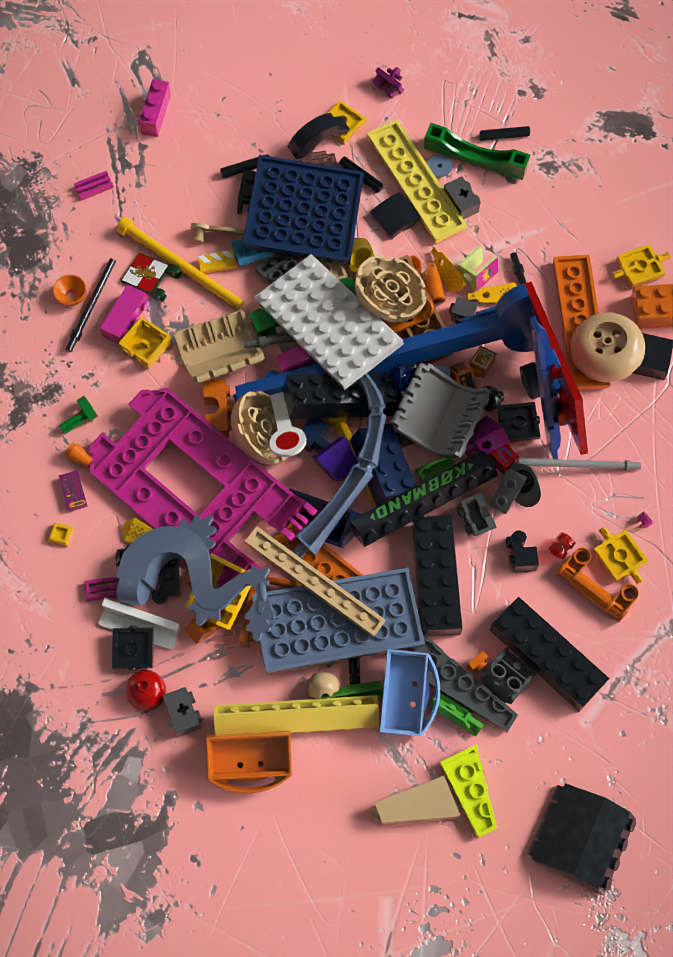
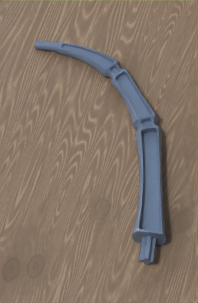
(318, 530)

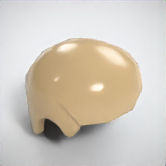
(323, 683)

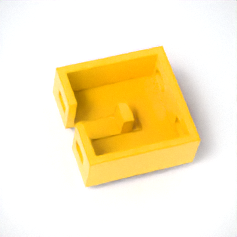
(145, 342)

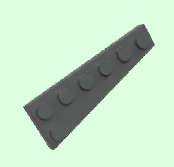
(465, 689)

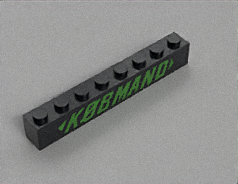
(423, 498)

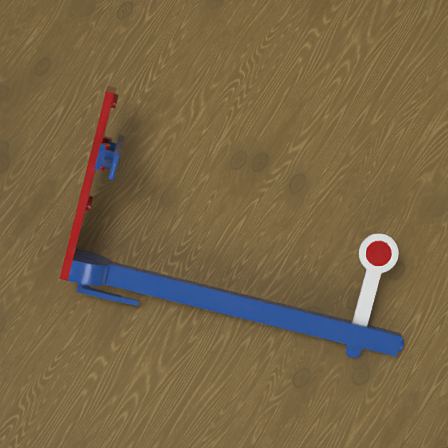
(514, 319)

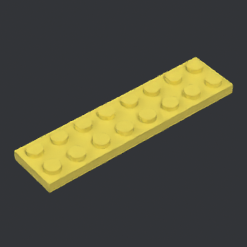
(416, 181)

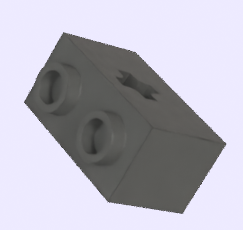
(462, 197)
(507, 491)
(182, 723)

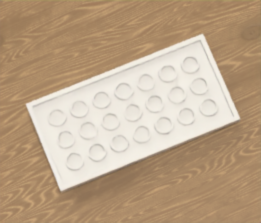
(328, 321)

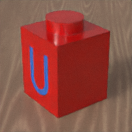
(504, 458)

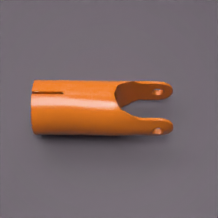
(434, 285)

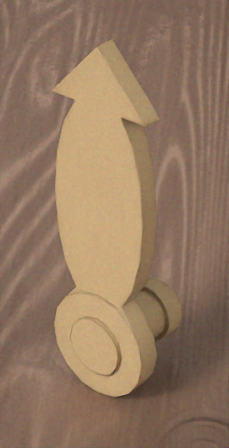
(200, 228)

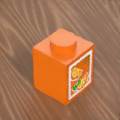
(482, 361)

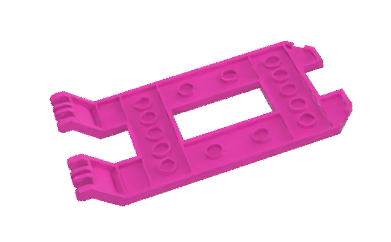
(246, 484)

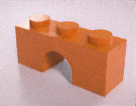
(216, 393)

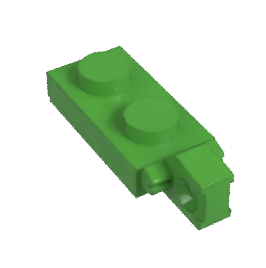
(457, 714)

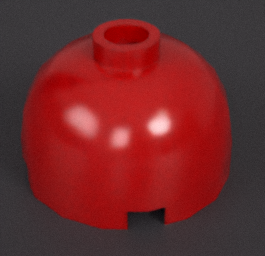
(145, 690)

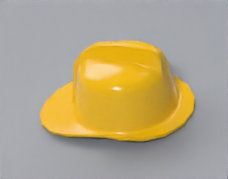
(361, 251)

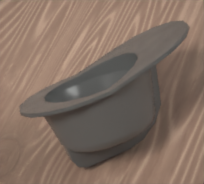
(530, 491)

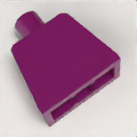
(487, 436)

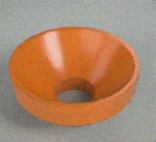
(67, 284)

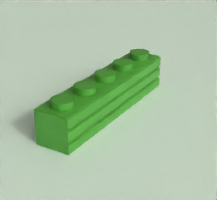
(362, 689)

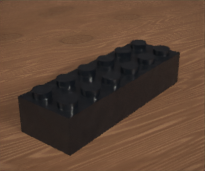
(322, 397)
(437, 576)
(549, 654)

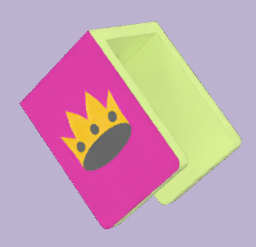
(482, 276)

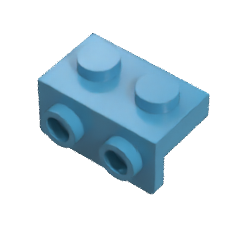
(246, 255)

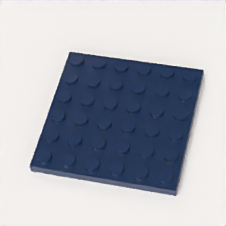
(303, 209)

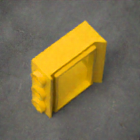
(233, 608)

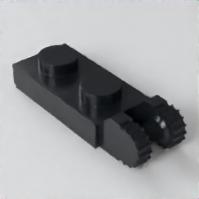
(245, 190)

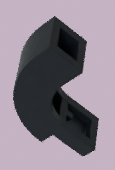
(314, 132)

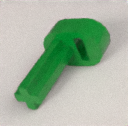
(86, 413)

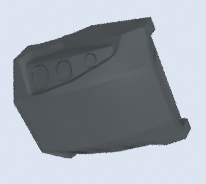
(275, 267)
(507, 676)

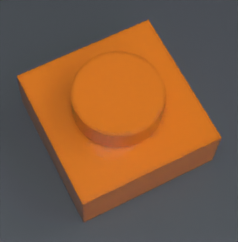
(478, 663)

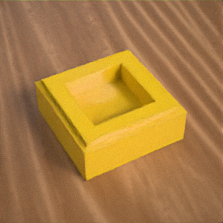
(61, 534)

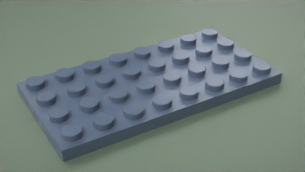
(315, 634)

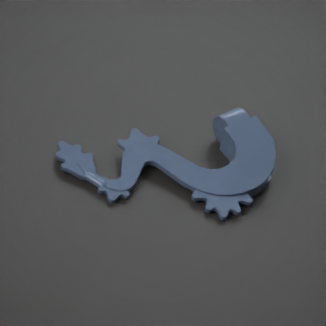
(155, 548)

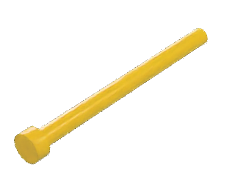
(126, 227)

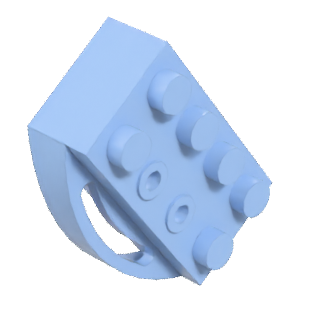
(398, 693)

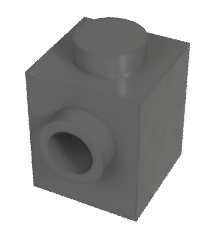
(461, 309)

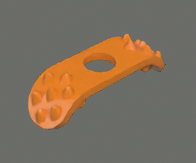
(423, 315)

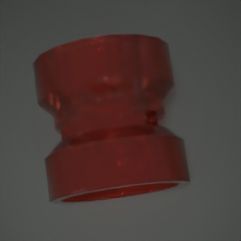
(561, 545)

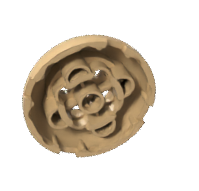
(381, 279)
(608, 365)
(254, 425)

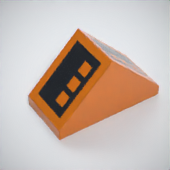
(463, 374)

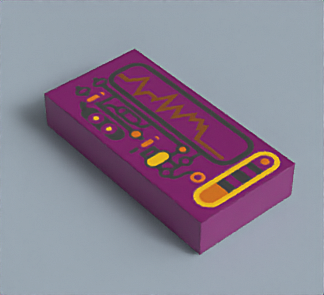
(73, 491)

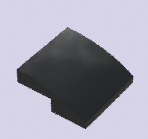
(395, 214)

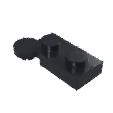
(169, 582)

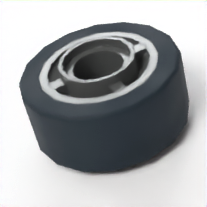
(530, 380)

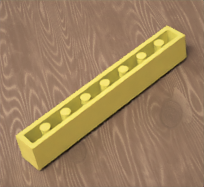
(298, 715)

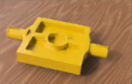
(640, 265)
(620, 555)

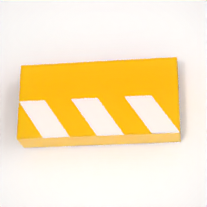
(217, 262)

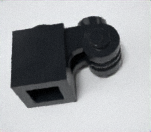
(521, 558)

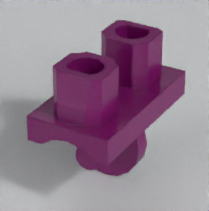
(382, 78)

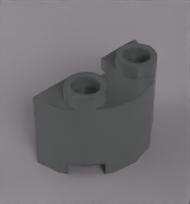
(476, 515)

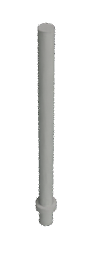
(626, 465)

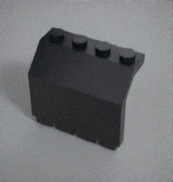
(583, 836)

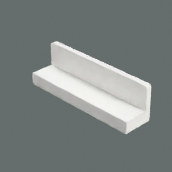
(122, 616)

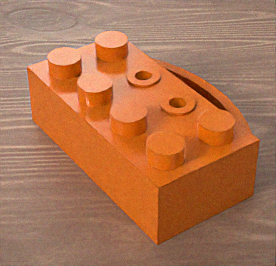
(228, 750)

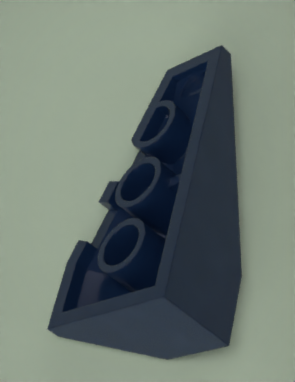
(342, 531)

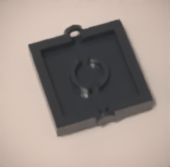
(519, 421)
(133, 648)

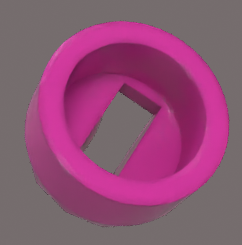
(645, 519)

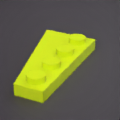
(469, 785)

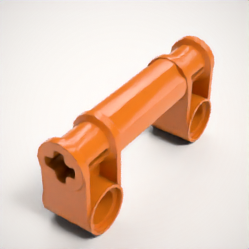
(616, 606)

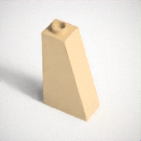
(419, 804)

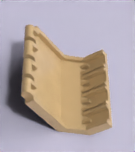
(217, 347)

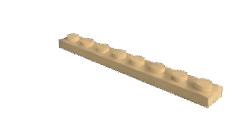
(315, 581)

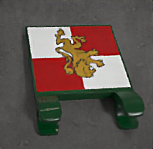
(147, 275)

